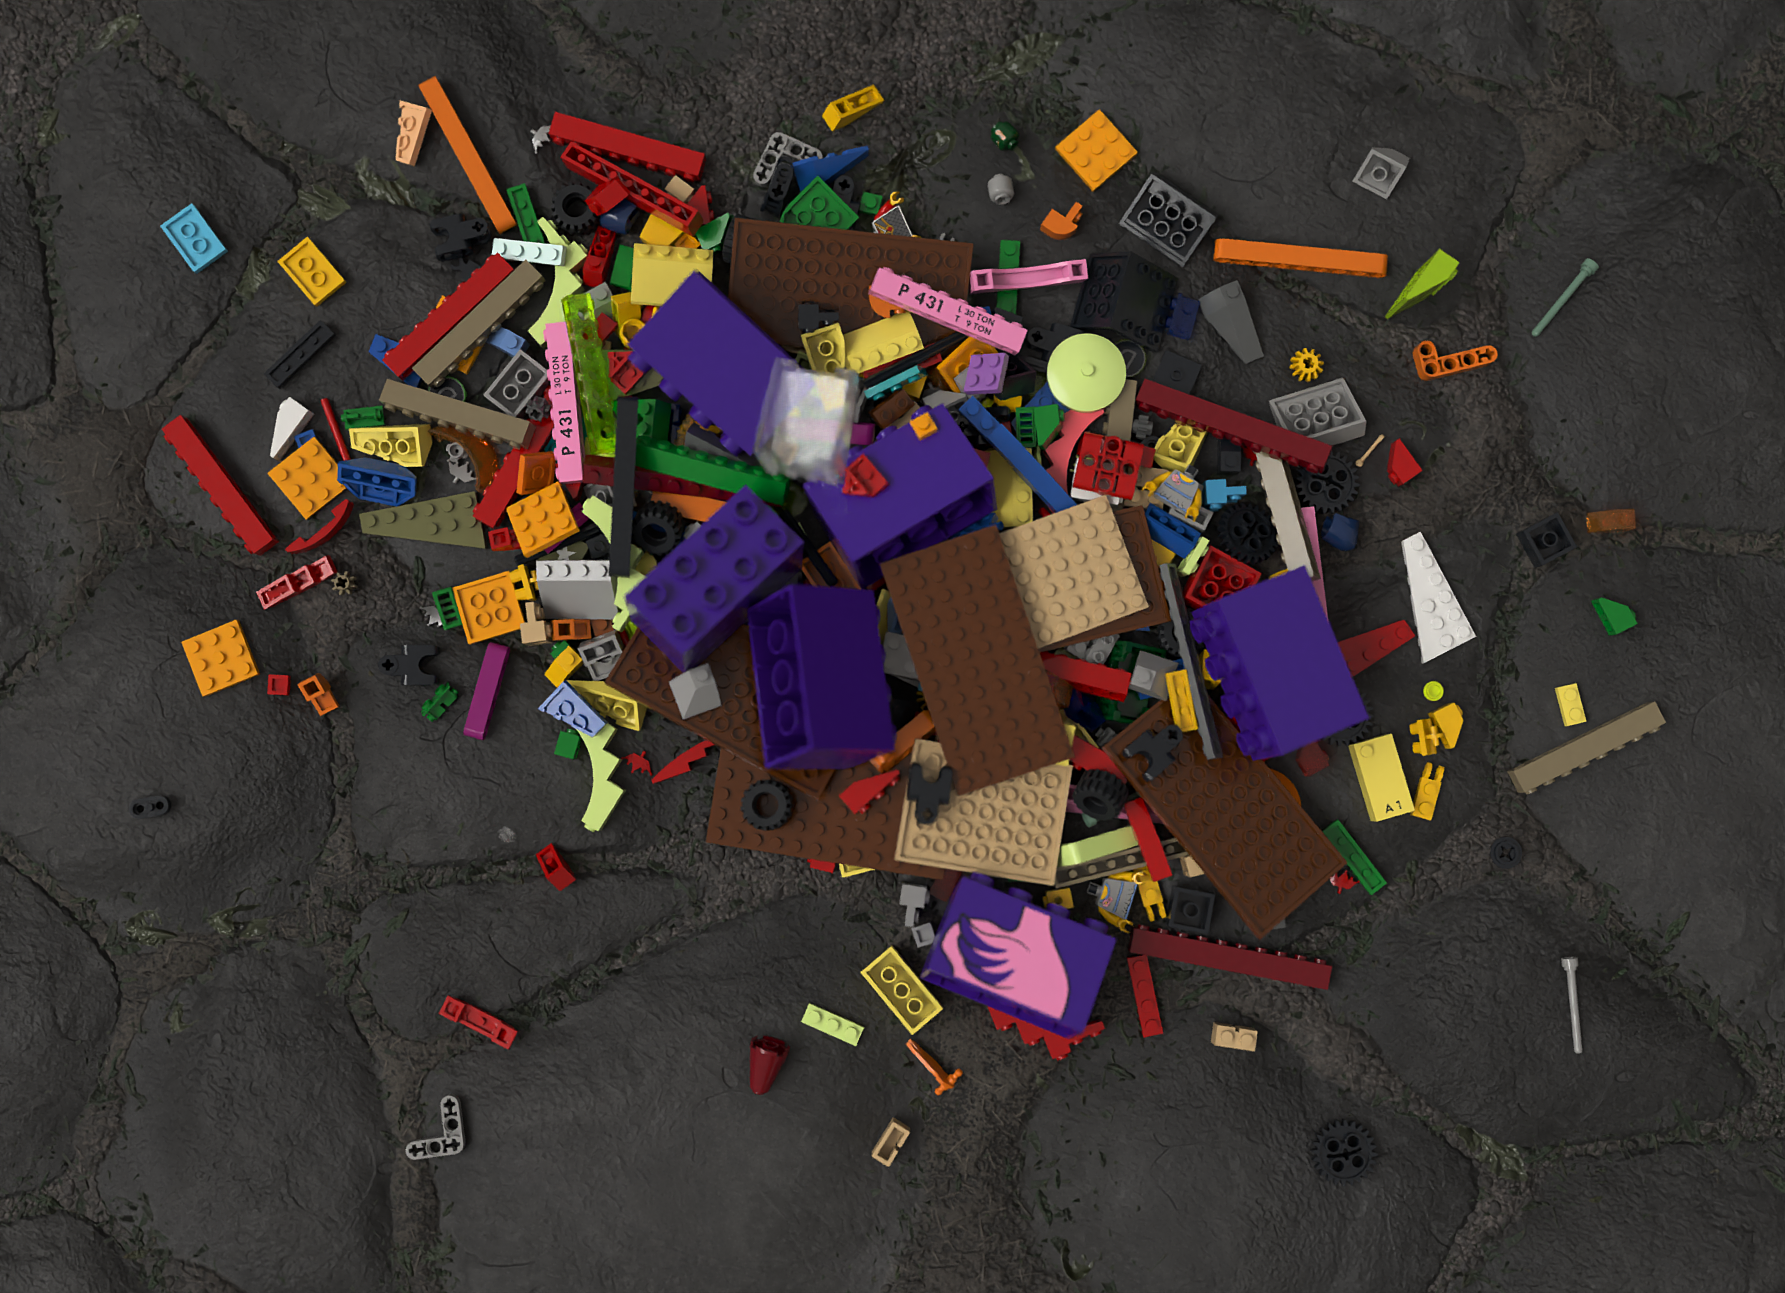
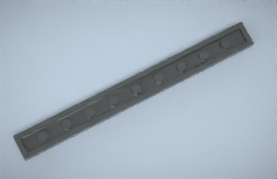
(1191, 661)

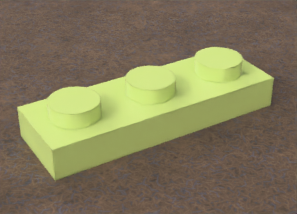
(832, 1024)

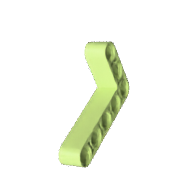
(1096, 846)

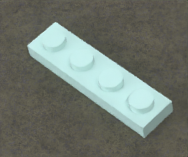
(530, 251)

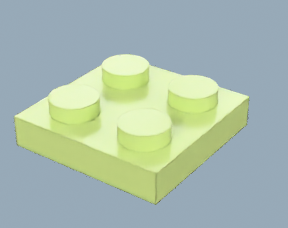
(1190, 563)

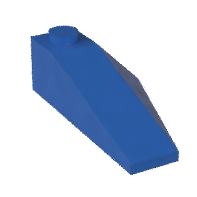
(827, 168)

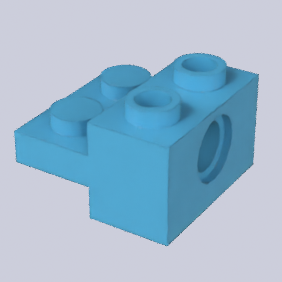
(1216, 494)

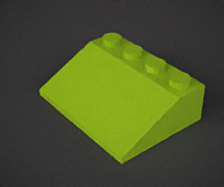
(1426, 281)

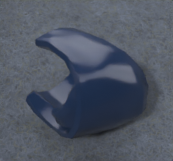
(620, 217)
(1340, 532)

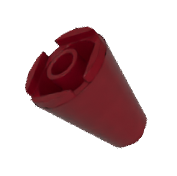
(766, 1060)

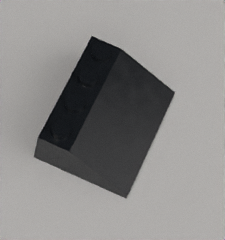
(1168, 218)

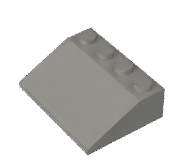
(1321, 413)
(577, 589)

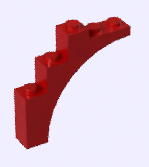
(1030, 1034)

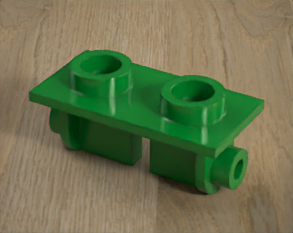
(363, 417)
(433, 706)

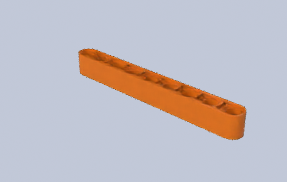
(467, 154)
(1300, 258)

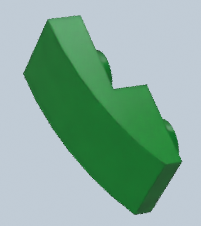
(623, 267)

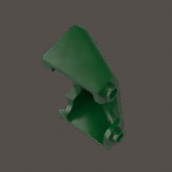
(1124, 656)

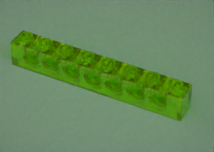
(586, 385)

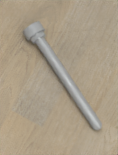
(1570, 965)

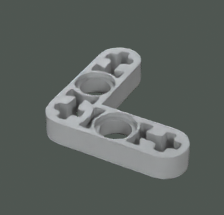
(785, 149)
(449, 1134)

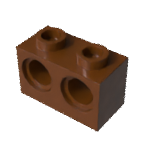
(891, 408)

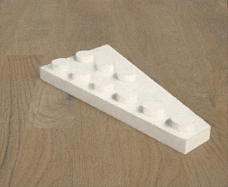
(1435, 608)

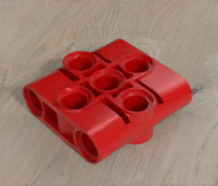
(1131, 457)

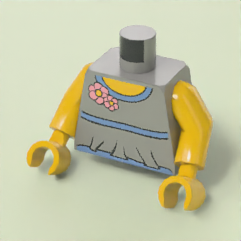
(1178, 491)
(1116, 896)

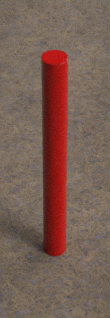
(335, 429)

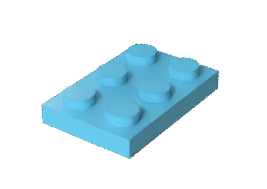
(194, 238)

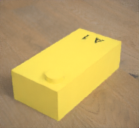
(1381, 777)
(902, 990)

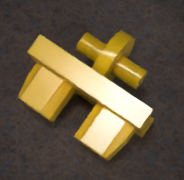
(522, 574)
(1427, 735)

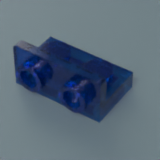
(1182, 317)

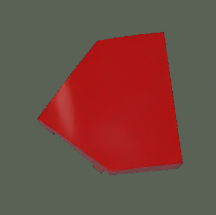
(623, 371)
(863, 479)

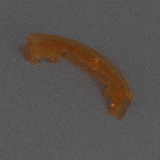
(479, 450)

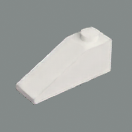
(289, 423)

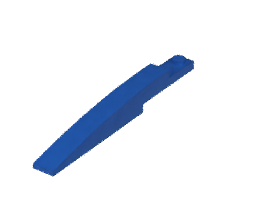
(1017, 456)

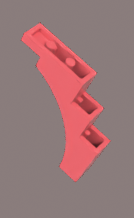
(1060, 451)

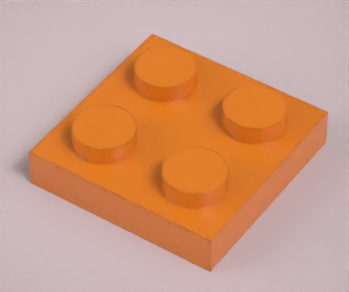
(535, 472)

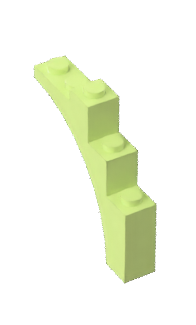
(565, 280)

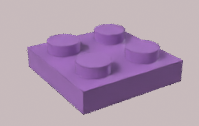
(986, 373)

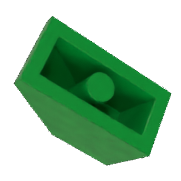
(713, 233)
(1048, 424)
(1614, 615)

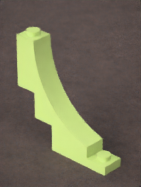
(602, 516)
(605, 792)

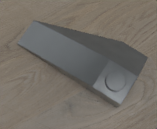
(1231, 318)

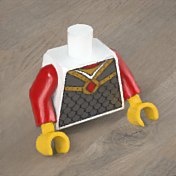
(891, 219)

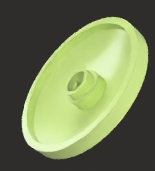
(1086, 373)

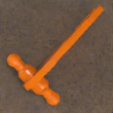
(946, 1081)

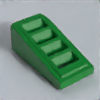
(1033, 443)
(436, 594)

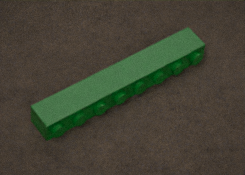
(710, 469)

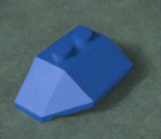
(377, 480)

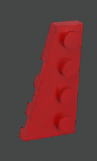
(1373, 645)

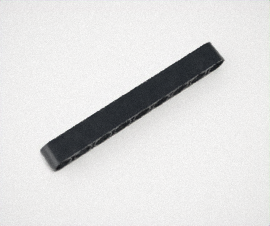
(623, 486)

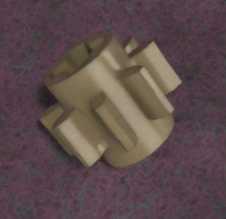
(338, 582)

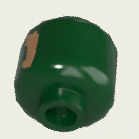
(1004, 136)

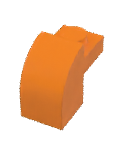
(1062, 227)
(882, 307)
(571, 629)
(318, 691)

